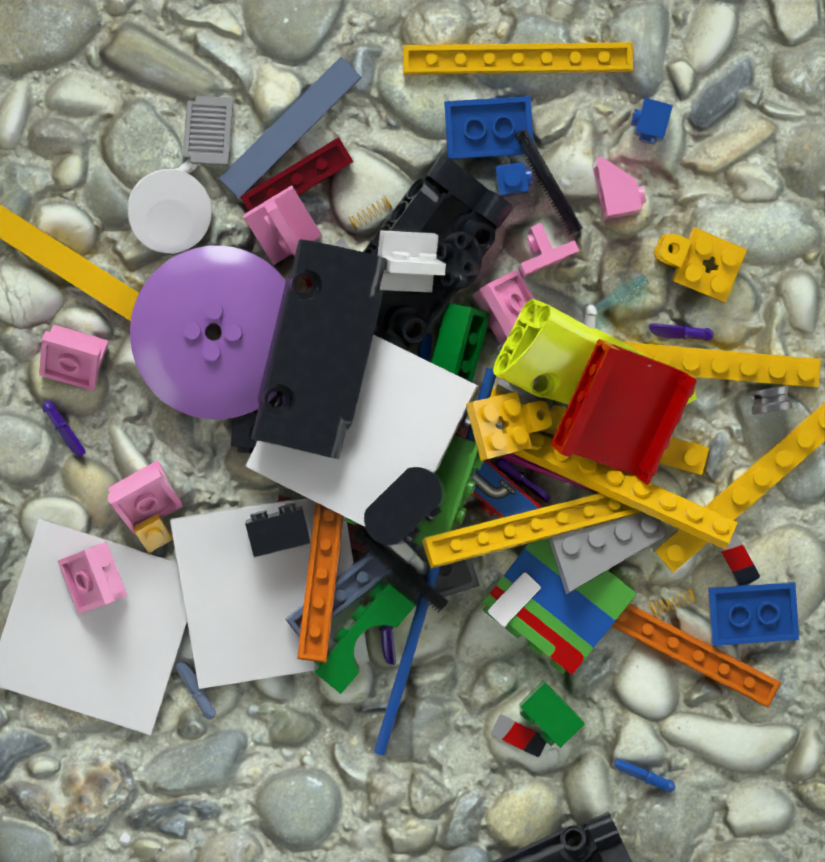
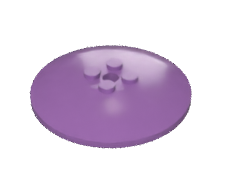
(172, 322)

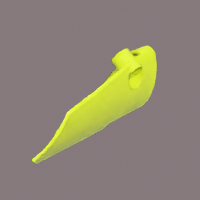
(550, 348)

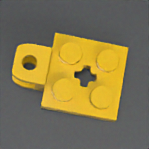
(688, 258)
(516, 419)

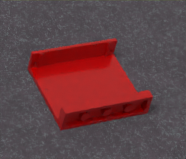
(624, 410)

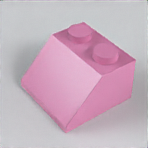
(617, 190)

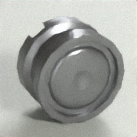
(770, 400)

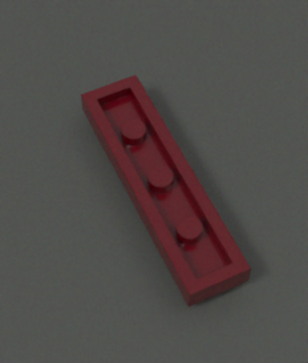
(303, 174)

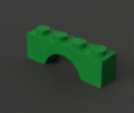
(387, 607)

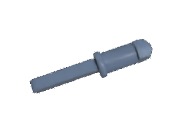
(191, 683)

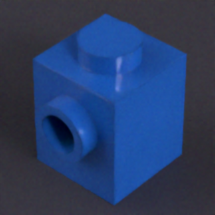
(651, 120)
(513, 179)

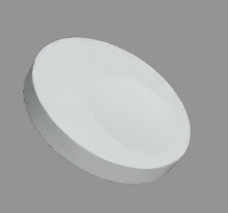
(169, 211)

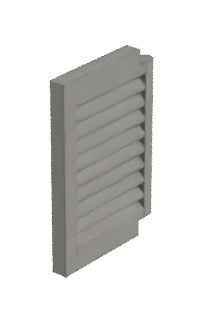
(208, 130)

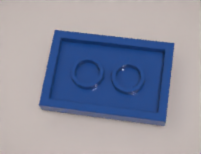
(486, 126)
(753, 613)

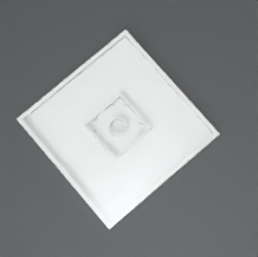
(400, 422)
(241, 600)
(98, 661)

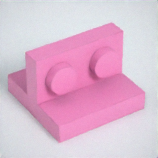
(281, 224)
(547, 256)
(504, 302)
(72, 357)
(144, 496)
(92, 578)

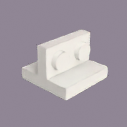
(409, 260)

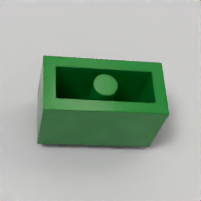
(550, 714)

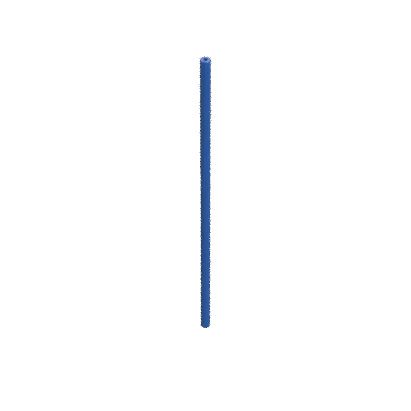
(418, 619)

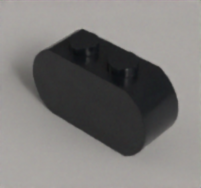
(405, 506)

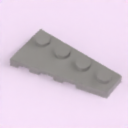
(600, 547)

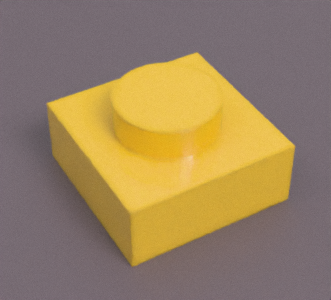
(153, 533)

